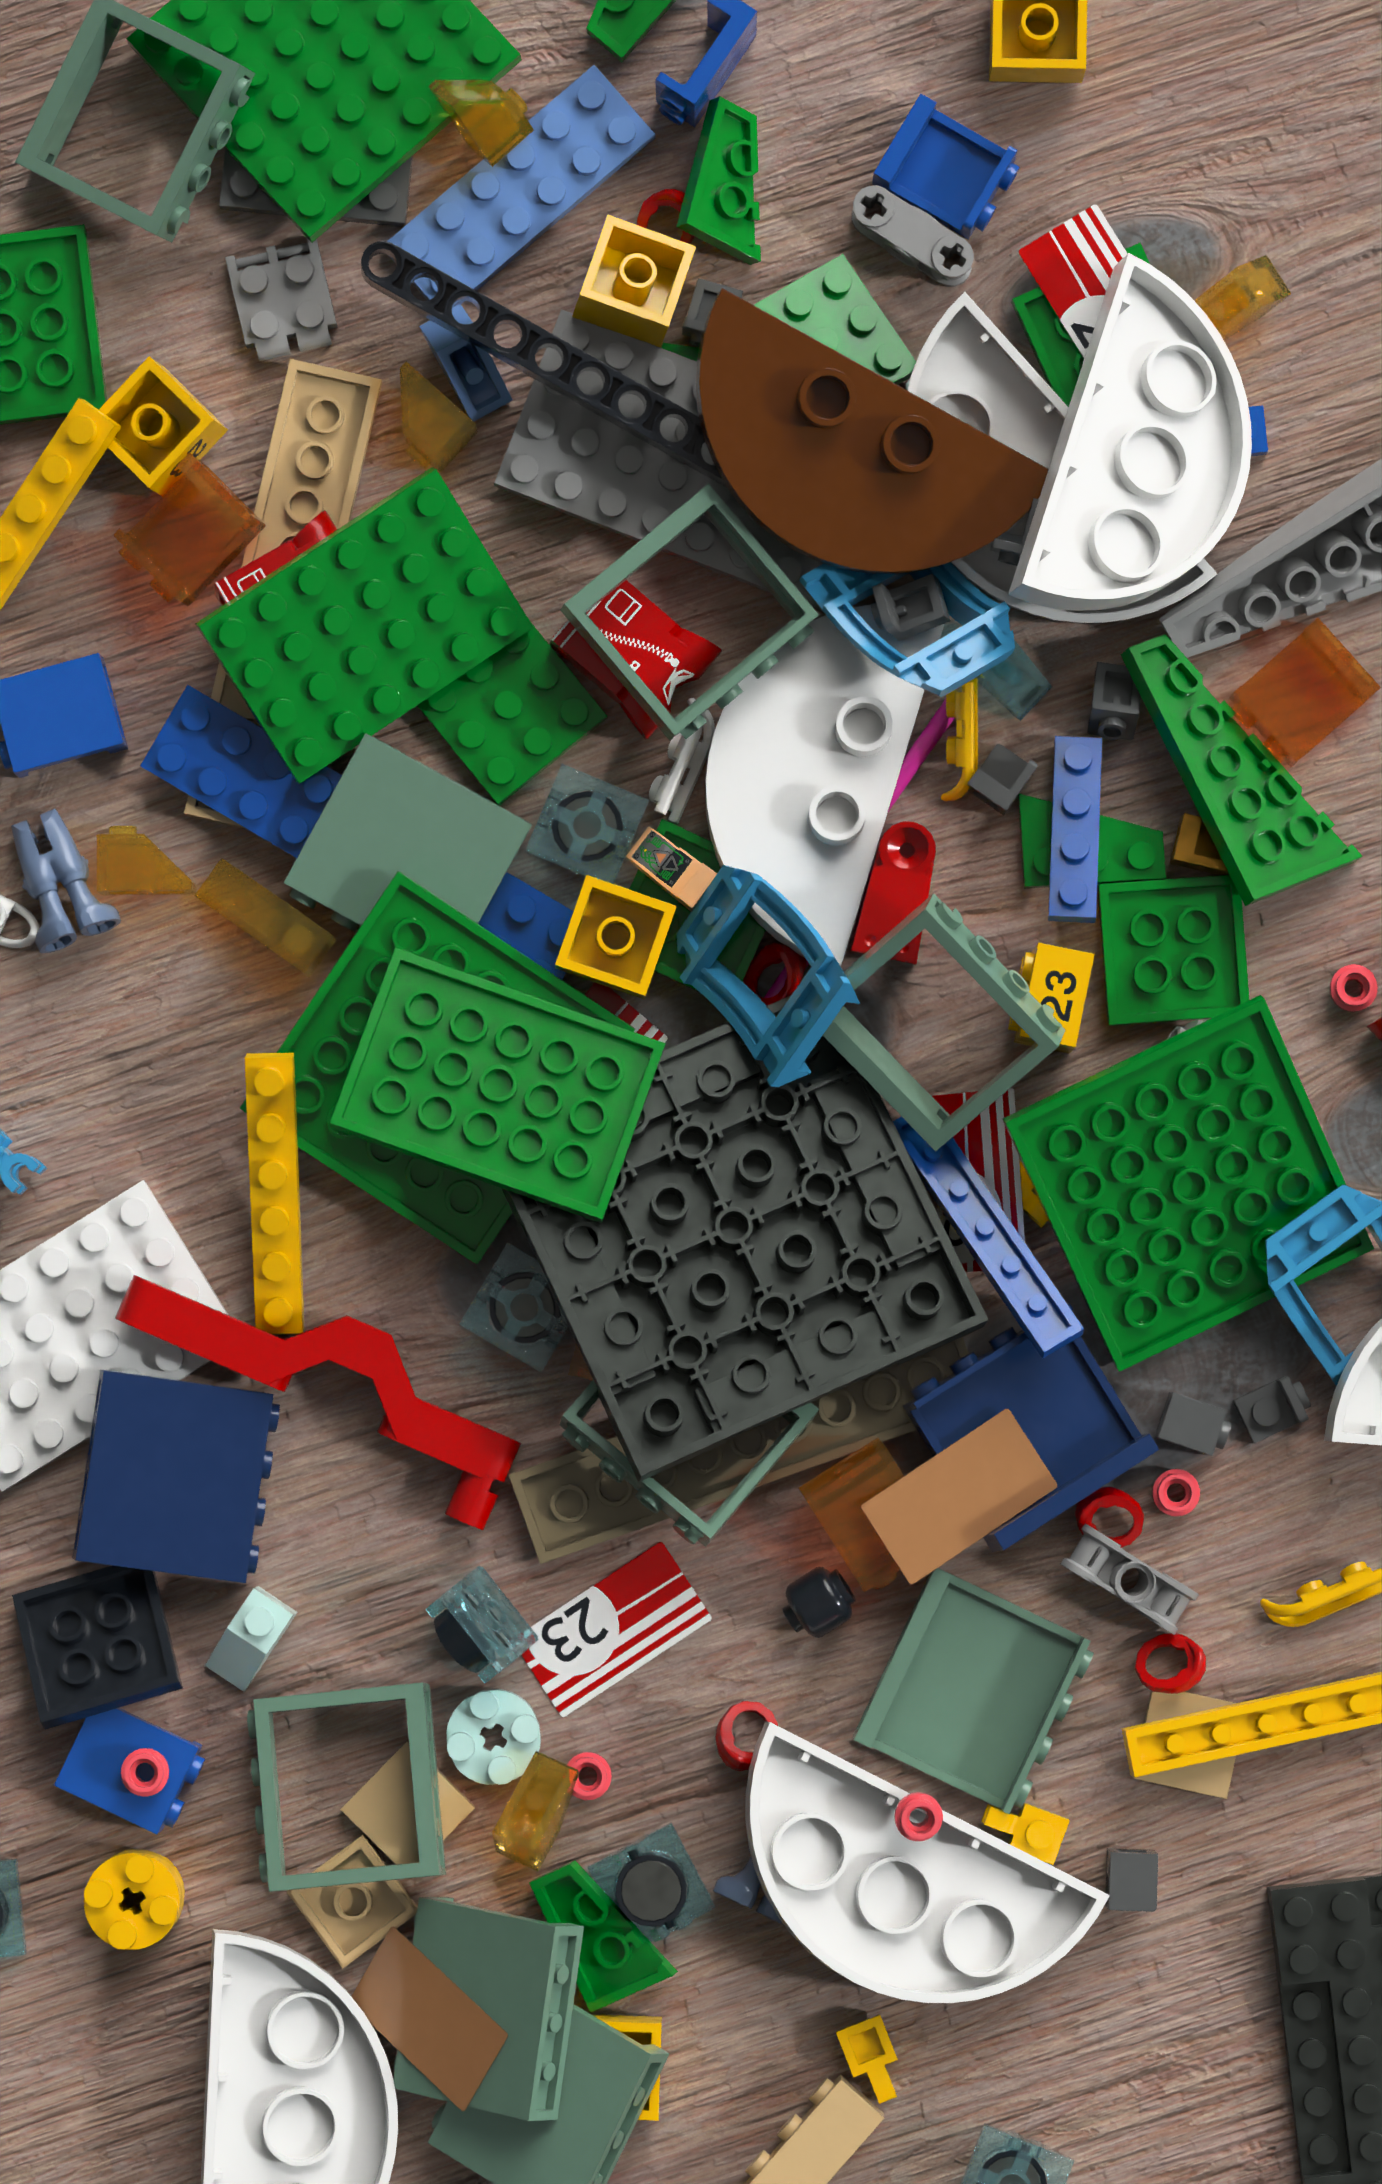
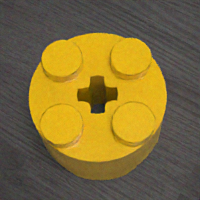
(128, 1926)

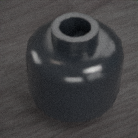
(818, 1602)

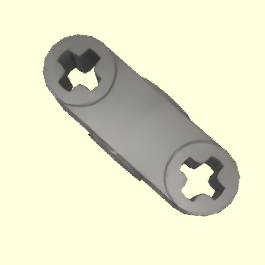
(912, 236)
(1154, 1595)

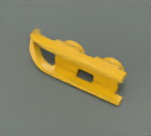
(963, 748)
(1320, 1601)

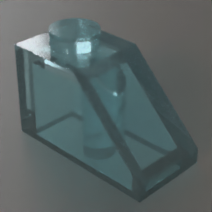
(1015, 683)

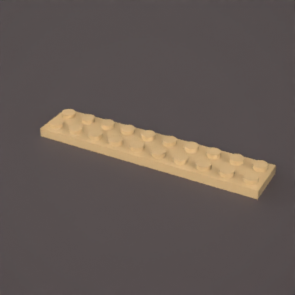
(308, 469)

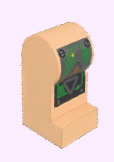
(671, 868)

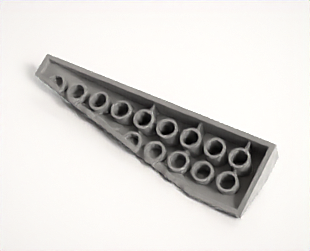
(1299, 569)

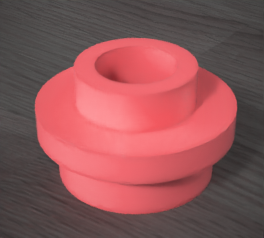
(1363, 977)
(1190, 1497)
(603, 1771)
(131, 1779)
(925, 1829)

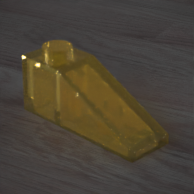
(265, 917)

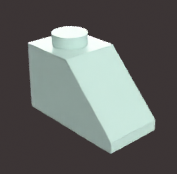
(250, 1638)

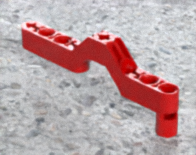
(348, 1342)

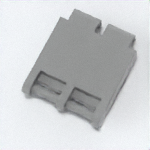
(282, 300)

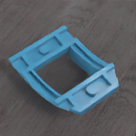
(943, 665)
(791, 1036)
(1304, 1244)

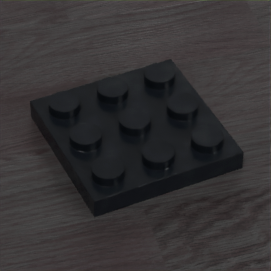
(96, 1643)

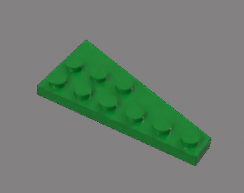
(1239, 788)

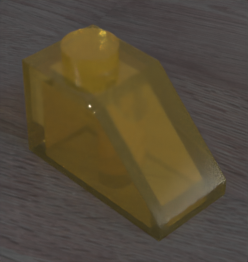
(484, 115)
(1243, 296)
(431, 422)
(136, 866)
(535, 1811)

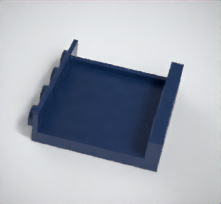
(1058, 1403)
(175, 1477)

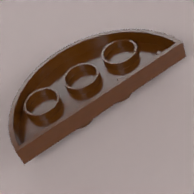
(846, 456)

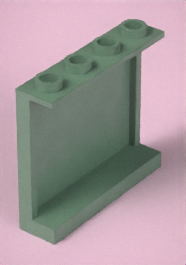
(406, 819)
(973, 1690)
(521, 1978)
(599, 2105)

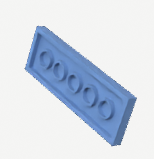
(507, 207)

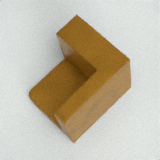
(1195, 847)

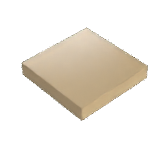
(1205, 1778)
(387, 1809)
(354, 1915)

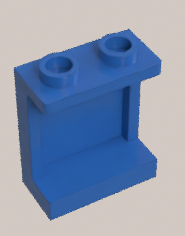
(737, 29)
(945, 169)
(58, 715)
(96, 1763)

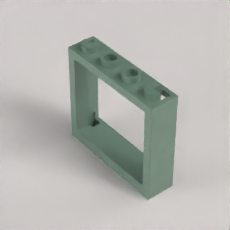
(70, 93)
(758, 560)
(1004, 986)
(655, 1496)
(424, 1781)

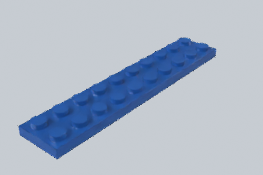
(241, 776)

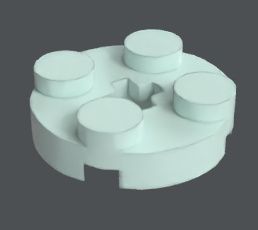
(485, 1710)

